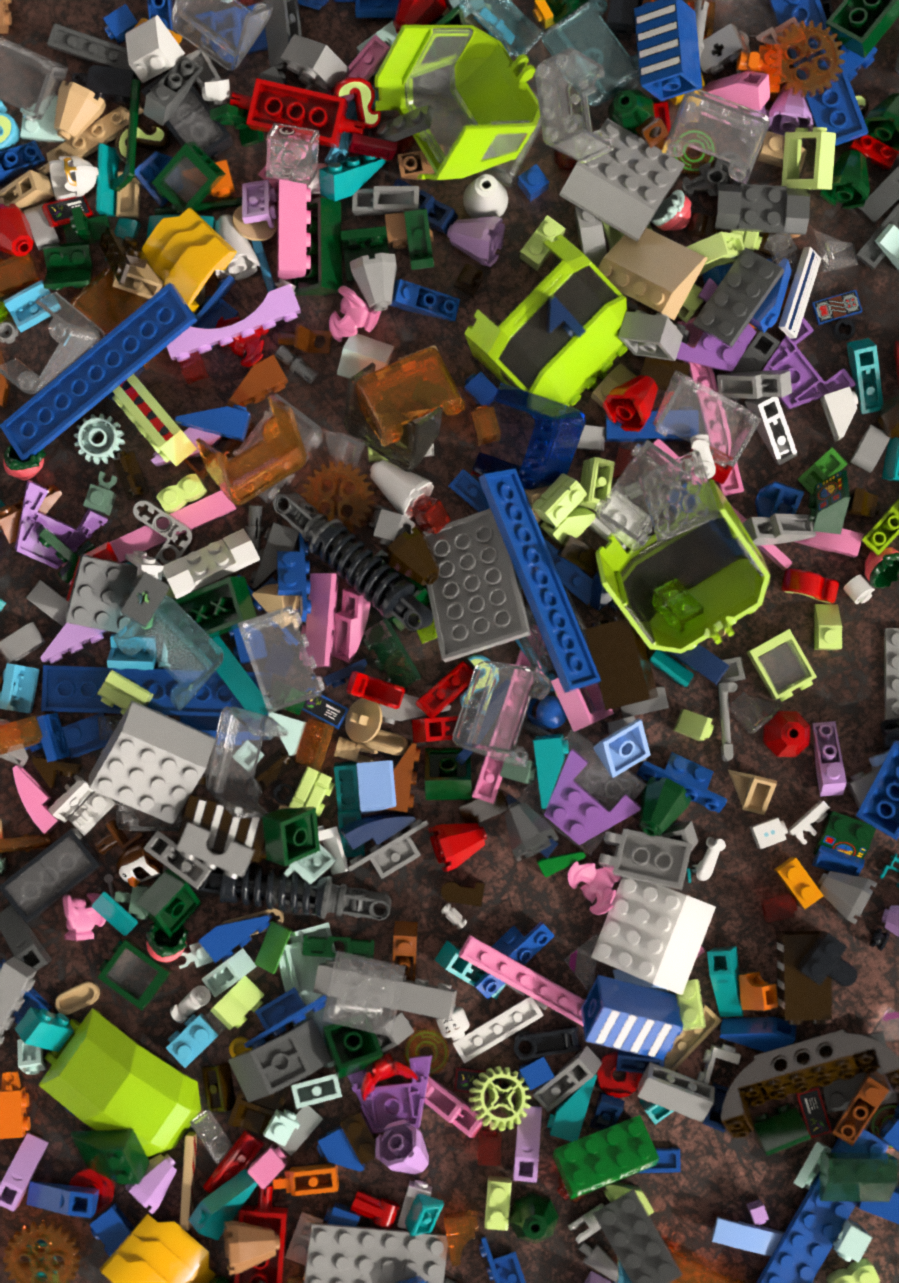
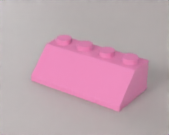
(292, 229)
(320, 623)

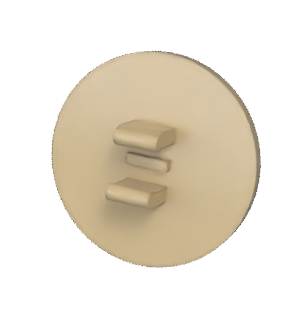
(253, 231)
(363, 720)

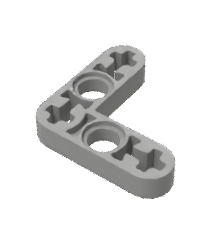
(169, 533)

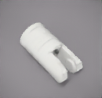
(590, 1220)

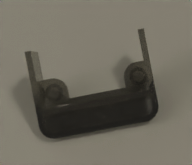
(416, 437)

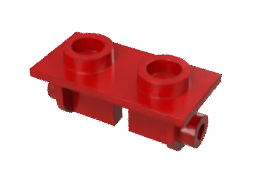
(881, 154)

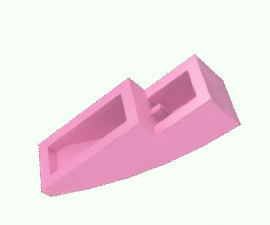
(846, 543)
(350, 624)
(35, 800)
(452, 1108)

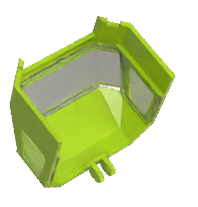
(472, 85)

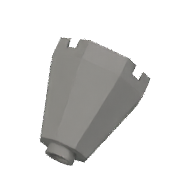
(375, 279)
(846, 893)

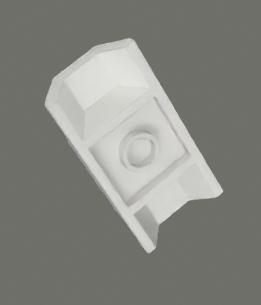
(210, 563)

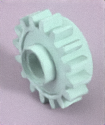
(107, 447)

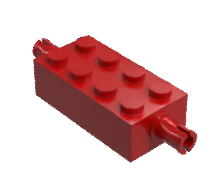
(297, 108)
(268, 1217)

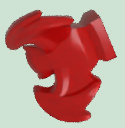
(250, 344)
(384, 1069)

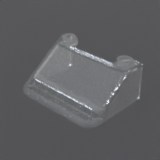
(220, 27)
(497, 708)

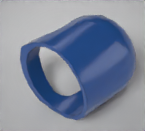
(549, 713)

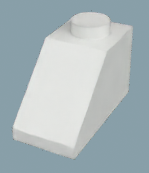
(839, 410)

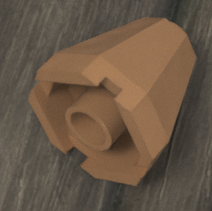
(248, 1245)

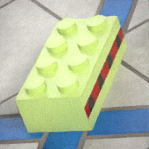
(153, 421)

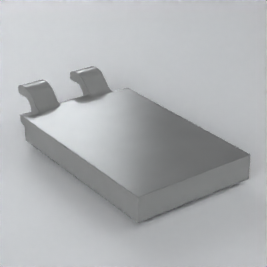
(647, 858)

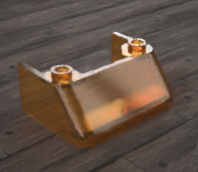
(263, 463)

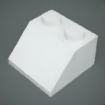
(151, 49)

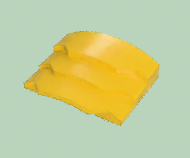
(186, 253)
(158, 1255)

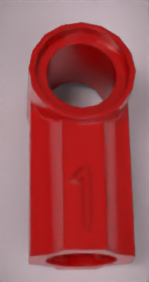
(380, 1210)

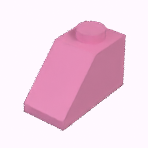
(268, 1165)

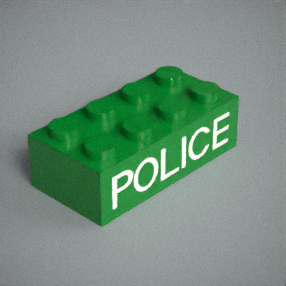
(605, 1157)

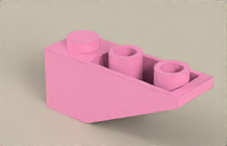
(745, 88)

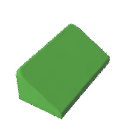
(273, 947)

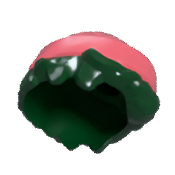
(20, 469)
(882, 569)
(163, 947)

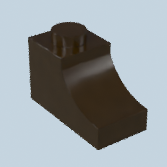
(862, 504)

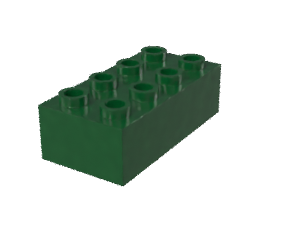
(219, 606)

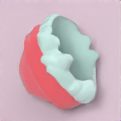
(673, 213)

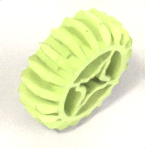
(515, 1086)

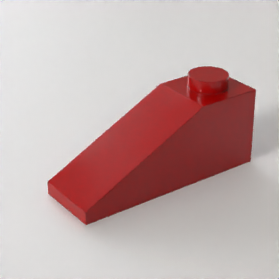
(433, 730)

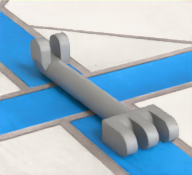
(727, 747)

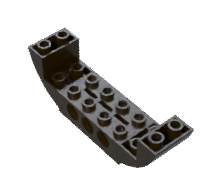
(801, 1068)

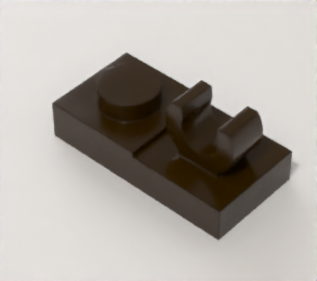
(579, 555)

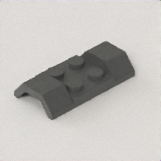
(762, 209)

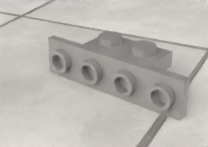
(394, 854)

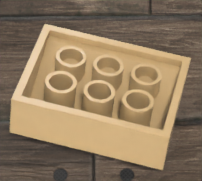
(653, 271)

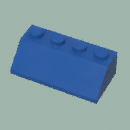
(882, 801)

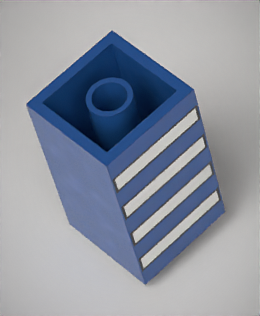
(668, 48)
(631, 1017)

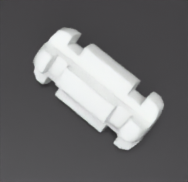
(454, 916)

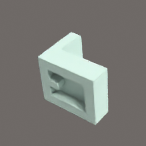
(30, 1058)
(281, 1126)

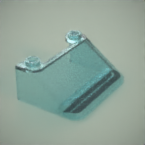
(505, 23)
(592, 37)
(177, 646)

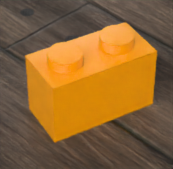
(798, 882)

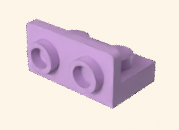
(258, 202)

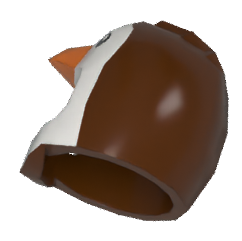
(138, 865)

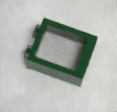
(188, 178)
(133, 973)

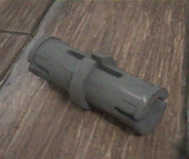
(296, 364)
(254, 525)

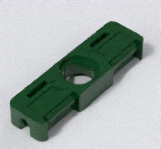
(322, 946)

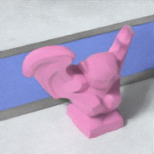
(356, 315)
(598, 884)
(81, 918)

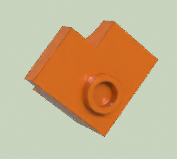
(756, 993)

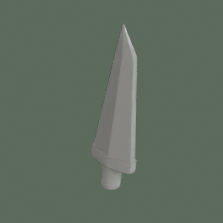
(599, 1260)

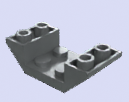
(280, 1061)

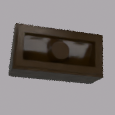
(479, 810)
(218, 1087)

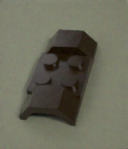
(257, 1113)

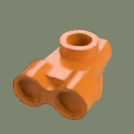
(749, 61)

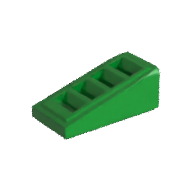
(556, 863)

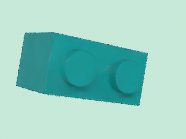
(44, 1029)

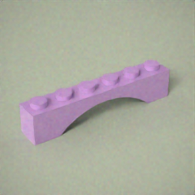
(276, 306)

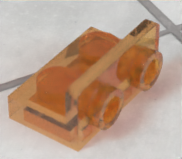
(314, 744)

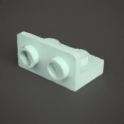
(312, 866)
(812, 1166)

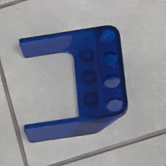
(551, 443)

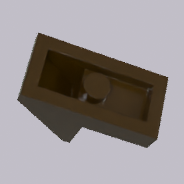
(50, 769)

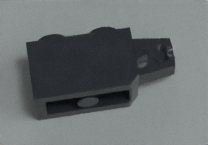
(107, 83)

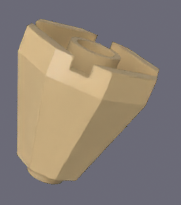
(76, 110)

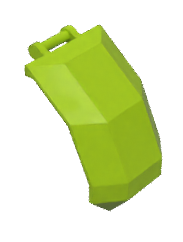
(121, 1085)

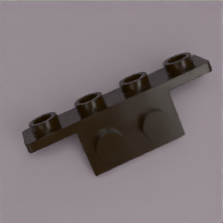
(121, 253)

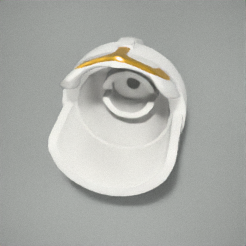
(72, 177)

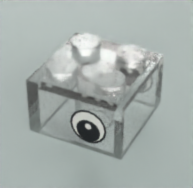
(292, 153)

